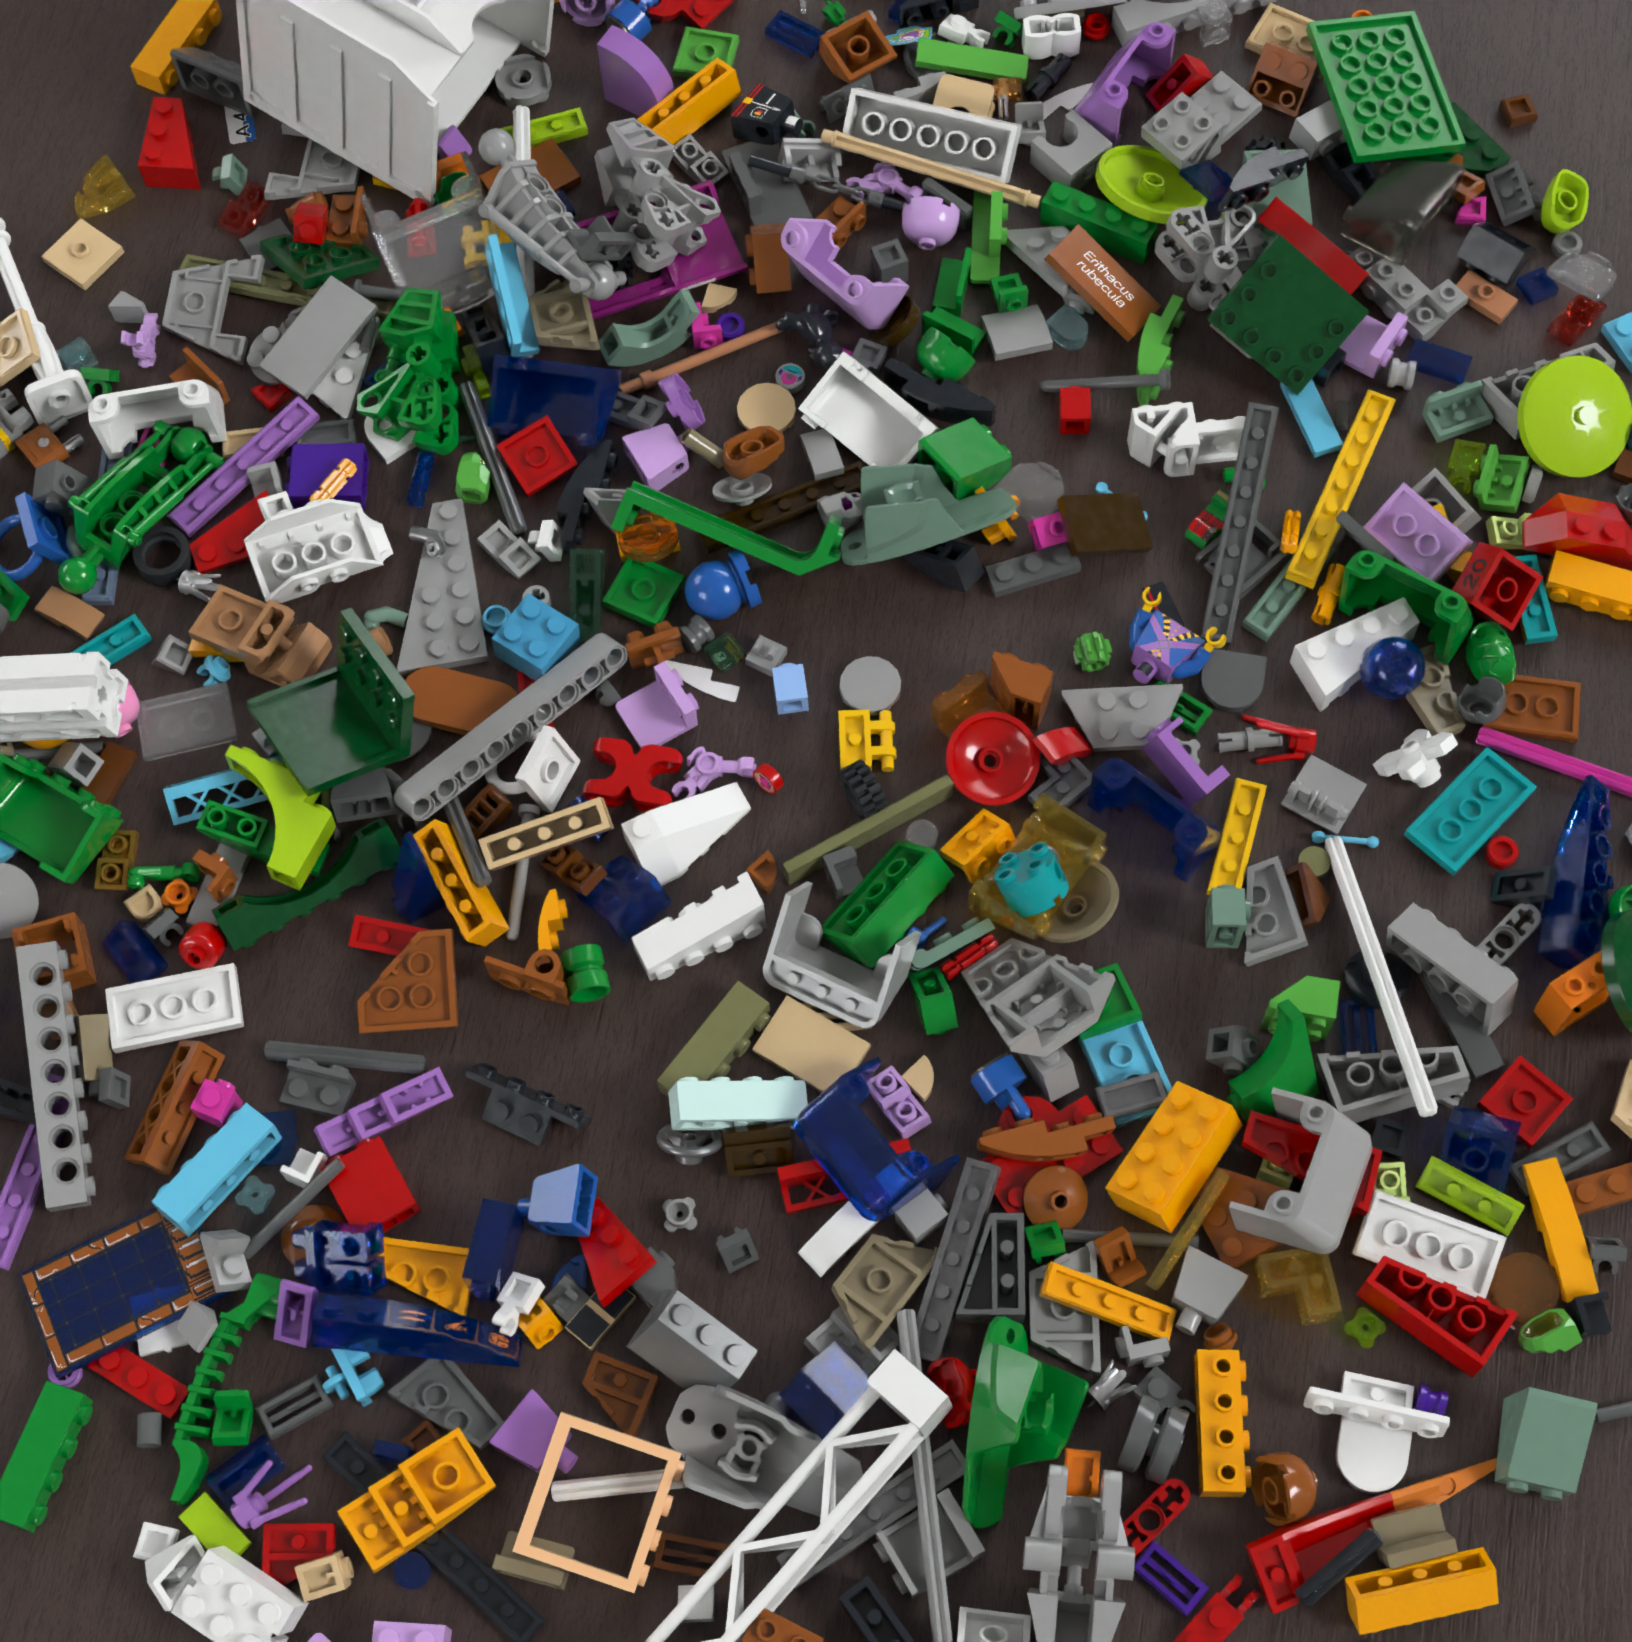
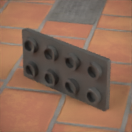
(763, 192)

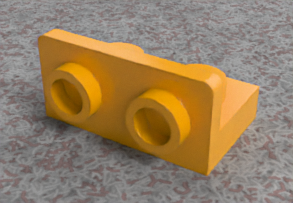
(979, 845)

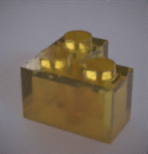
(1305, 1275)

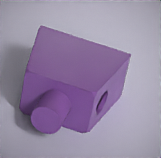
(528, 1435)

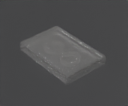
(186, 721)

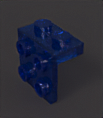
(626, 897)

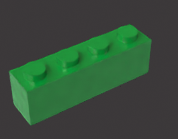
(1103, 221)
(41, 1455)

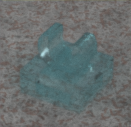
(77, 355)

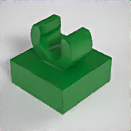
(1008, 25)
(100, 376)
(1044, 1240)

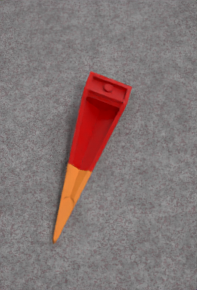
(1303, 1547)

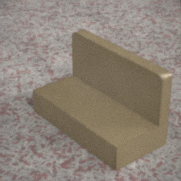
(1413, 1536)
(530, 1569)

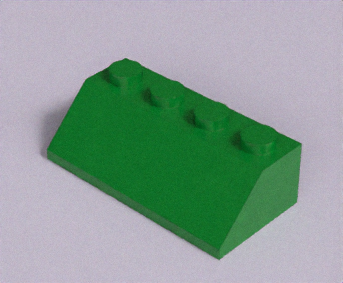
(887, 902)

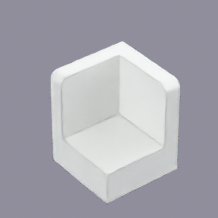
(304, 1167)

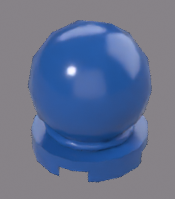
(719, 587)

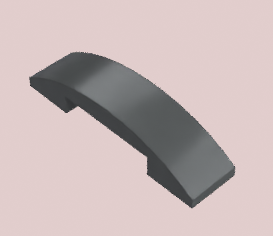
(636, 412)

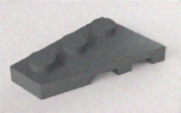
(449, 1400)

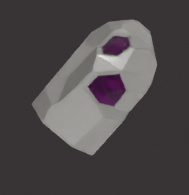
(843, 505)

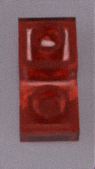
(243, 214)
(1576, 319)

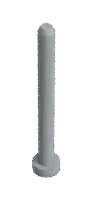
(528, 813)

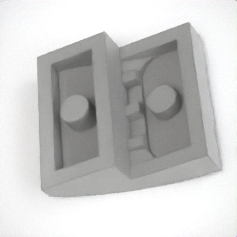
(1017, 332)
(839, 1330)

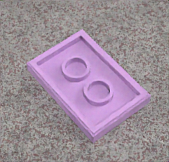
(1417, 534)

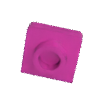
(703, 334)

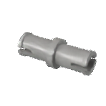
(1248, 740)

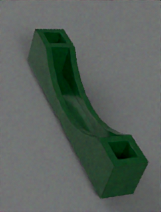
(250, 917)

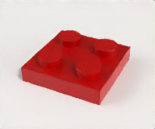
(537, 456)
(1526, 1097)

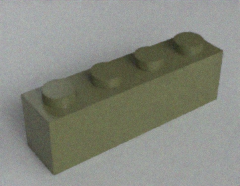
(719, 1038)

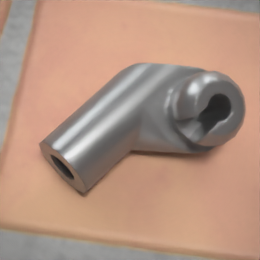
(432, 538)

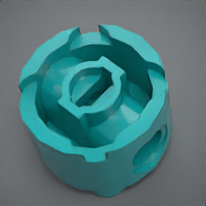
(1031, 880)

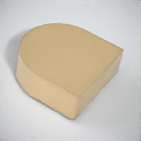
(144, 904)

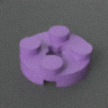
(680, 401)

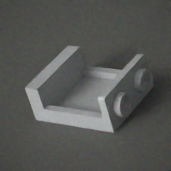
(903, 1545)

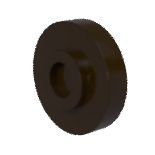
(899, 325)

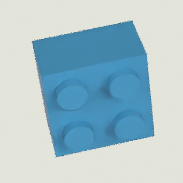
(535, 638)

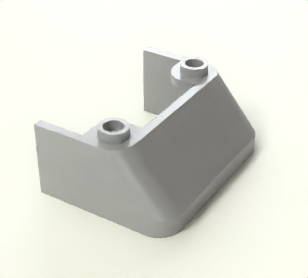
(828, 979)
(1321, 1210)

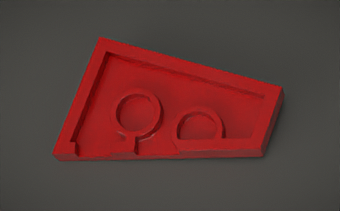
(613, 1254)

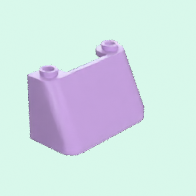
(813, 253)

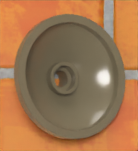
(1086, 907)

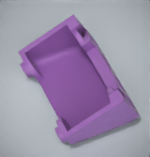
(1138, 61)

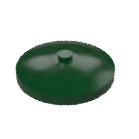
(1617, 963)

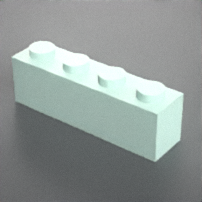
(735, 1103)

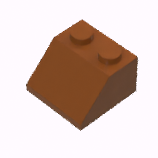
(855, 48)

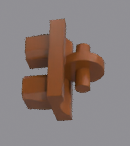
(653, 648)

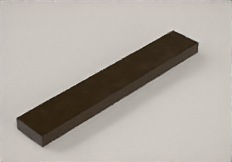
(788, 504)

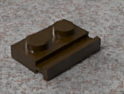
(757, 1148)

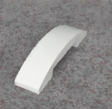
(835, 1239)

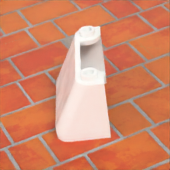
(120, 414)
(866, 414)

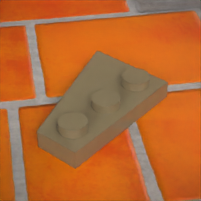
(1434, 697)

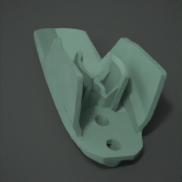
(913, 510)

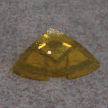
(103, 190)

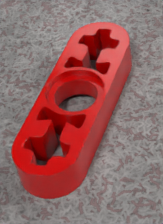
(1174, 1509)

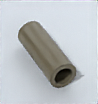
(702, 447)

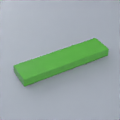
(970, 60)

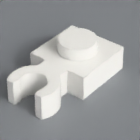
(960, 31)

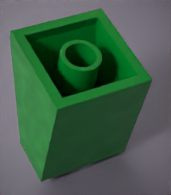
(965, 457)

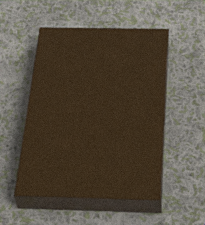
(1104, 524)

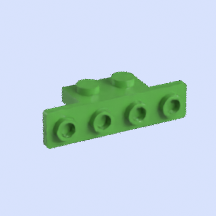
(987, 235)

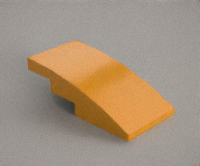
(416, 1499)

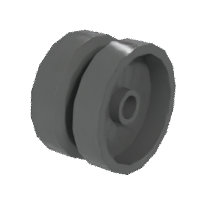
(1154, 1440)

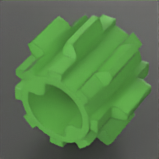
(1092, 651)

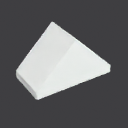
(173, 1569)

